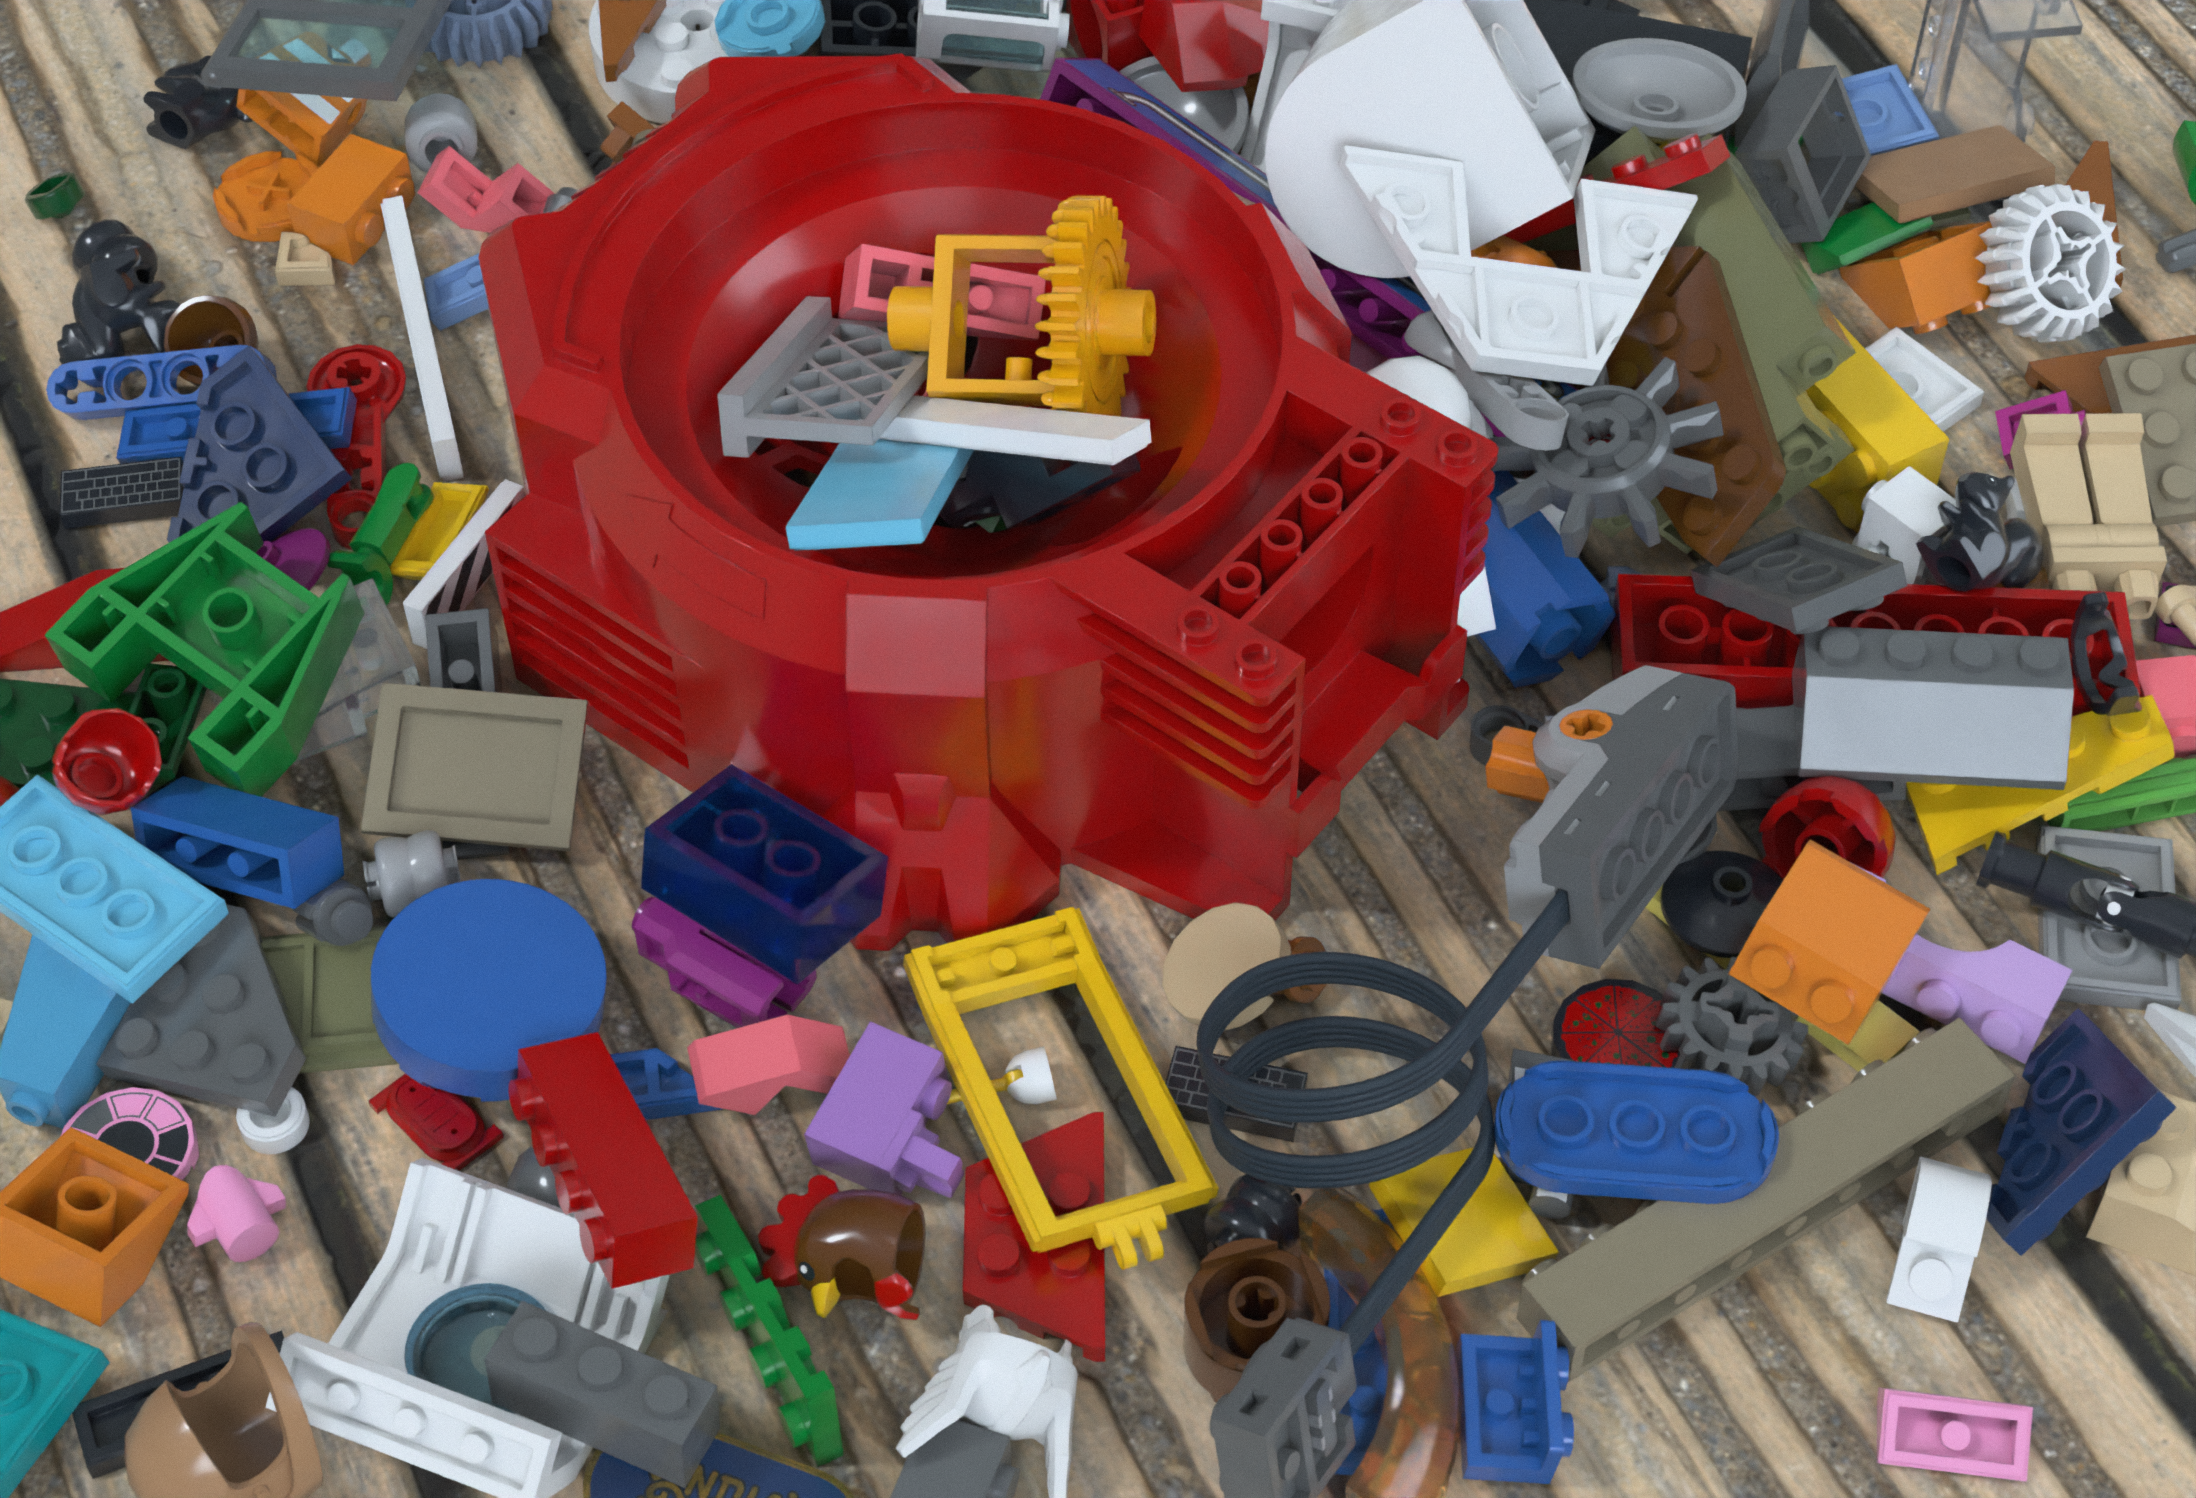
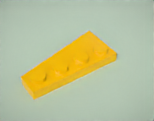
(2101, 756)

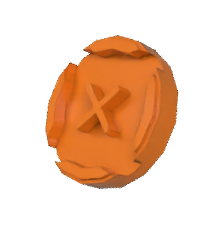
(256, 194)

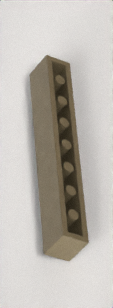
(1825, 1162)

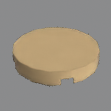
(1217, 951)

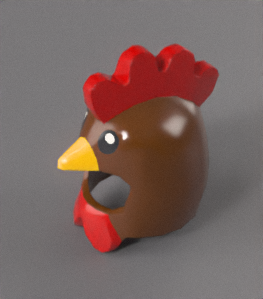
(847, 1247)

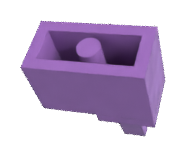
(878, 1114)

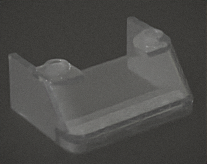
(1975, 57)

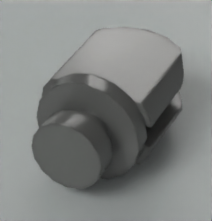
(336, 914)

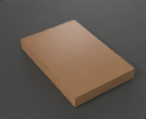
(1953, 173)

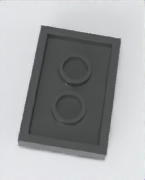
(1800, 579)

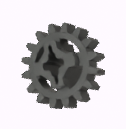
(1729, 1027)

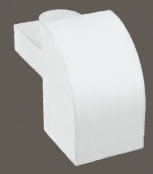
(1939, 1238)

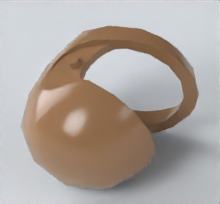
(221, 1434)

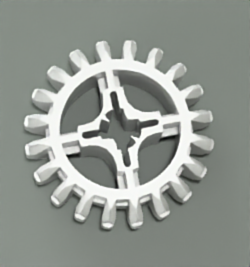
(2050, 263)

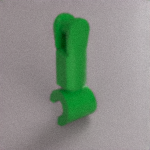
(385, 529)

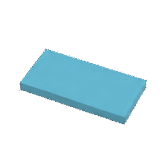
(876, 495)
(97, 891)

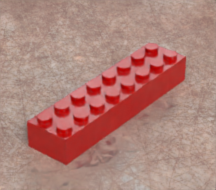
(1675, 629)

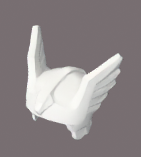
(1001, 1388)

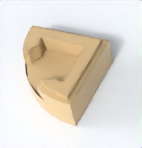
(302, 262)

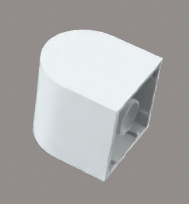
(1428, 83)

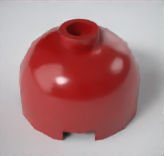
(1833, 814)

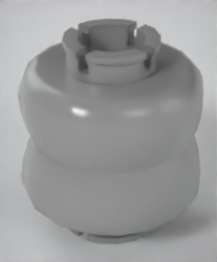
(409, 869)

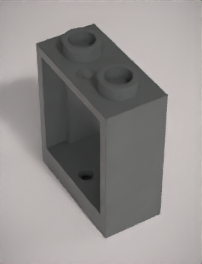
(1797, 194)

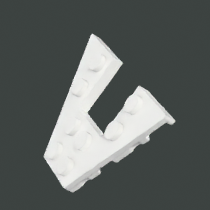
(1514, 313)

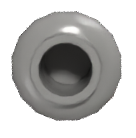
(438, 123)

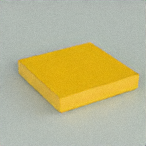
(1489, 1238)

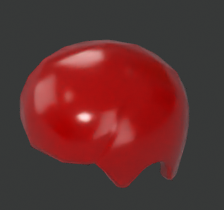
(107, 761)

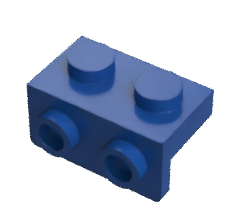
(1513, 1406)

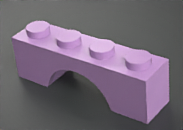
(1996, 991)

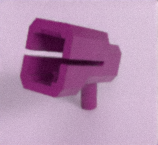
(713, 970)

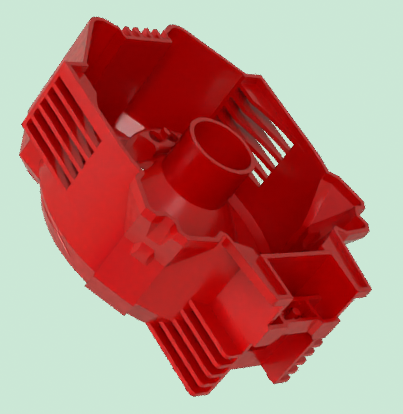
(979, 701)

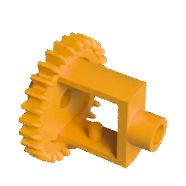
(1090, 324)

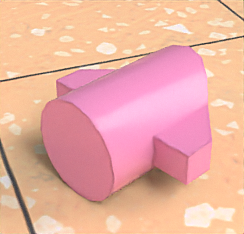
(235, 1213)

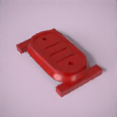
(436, 1121)

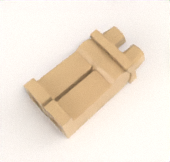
(2090, 504)

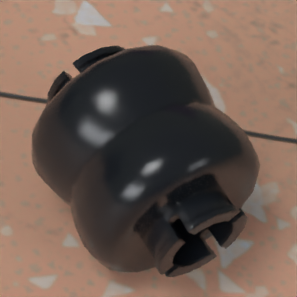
(111, 238)
(1254, 1211)

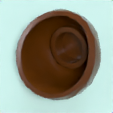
(207, 324)

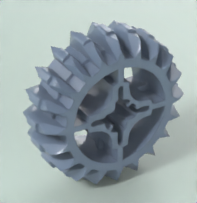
(489, 29)

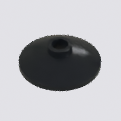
(1703, 908)

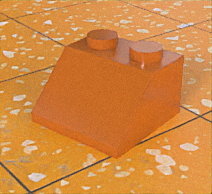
(1923, 278)
(1829, 941)
(86, 1225)

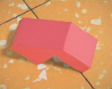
(477, 201)
(755, 1062)

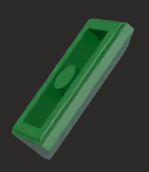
(1859, 236)

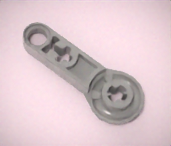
(1510, 402)

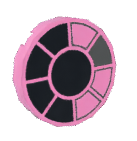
(143, 1126)

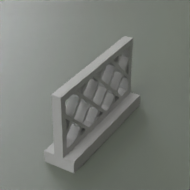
(818, 382)

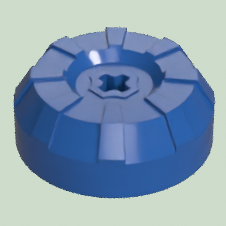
(478, 977)

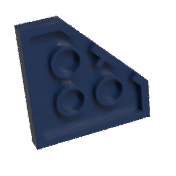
(253, 451)
(2075, 1126)

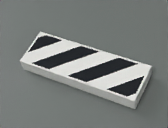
(462, 566)

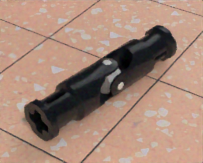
(2153, 917)

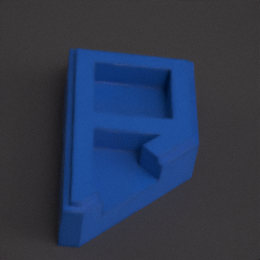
(659, 1084)

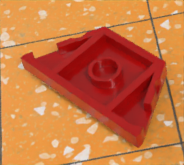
(1052, 1289)

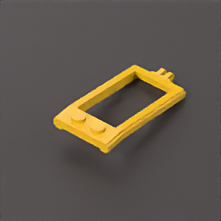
(1027, 962)

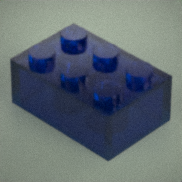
(763, 873)

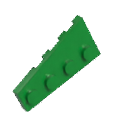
(779, 1351)

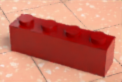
(604, 1160)

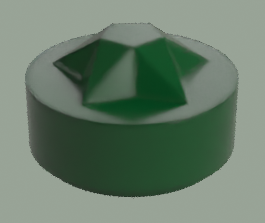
(55, 196)

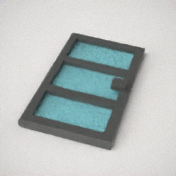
(325, 46)

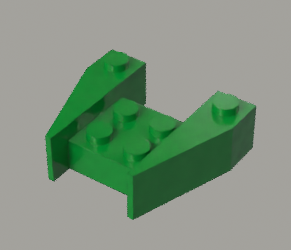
(229, 626)

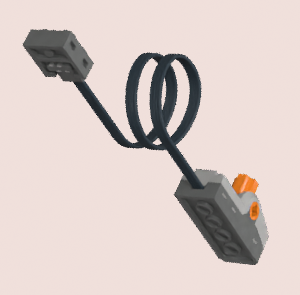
(1623, 800)

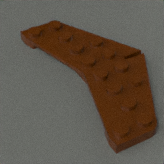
(1694, 322)

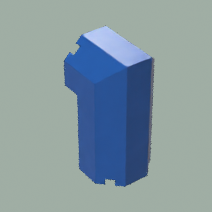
(1538, 597)

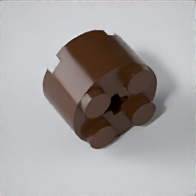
(1241, 1303)

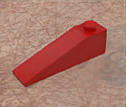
(1206, 41)

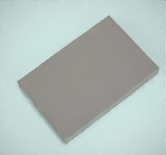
(2106, 965)

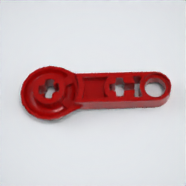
(376, 397)

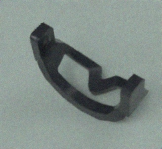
(2089, 619)

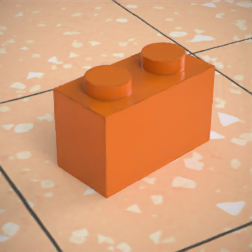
(344, 197)

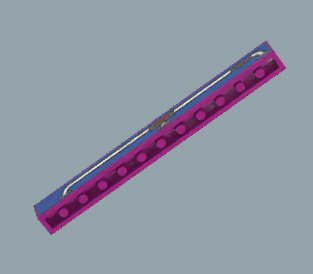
(1372, 306)

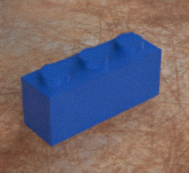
(241, 841)

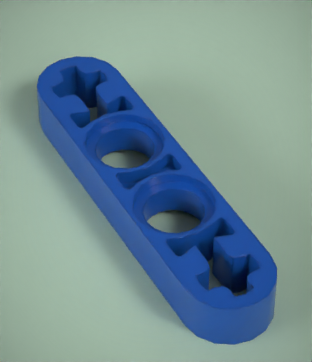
(161, 377)

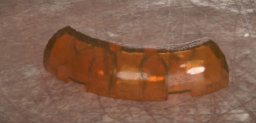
(1423, 1396)

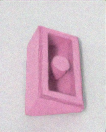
(1953, 1434)

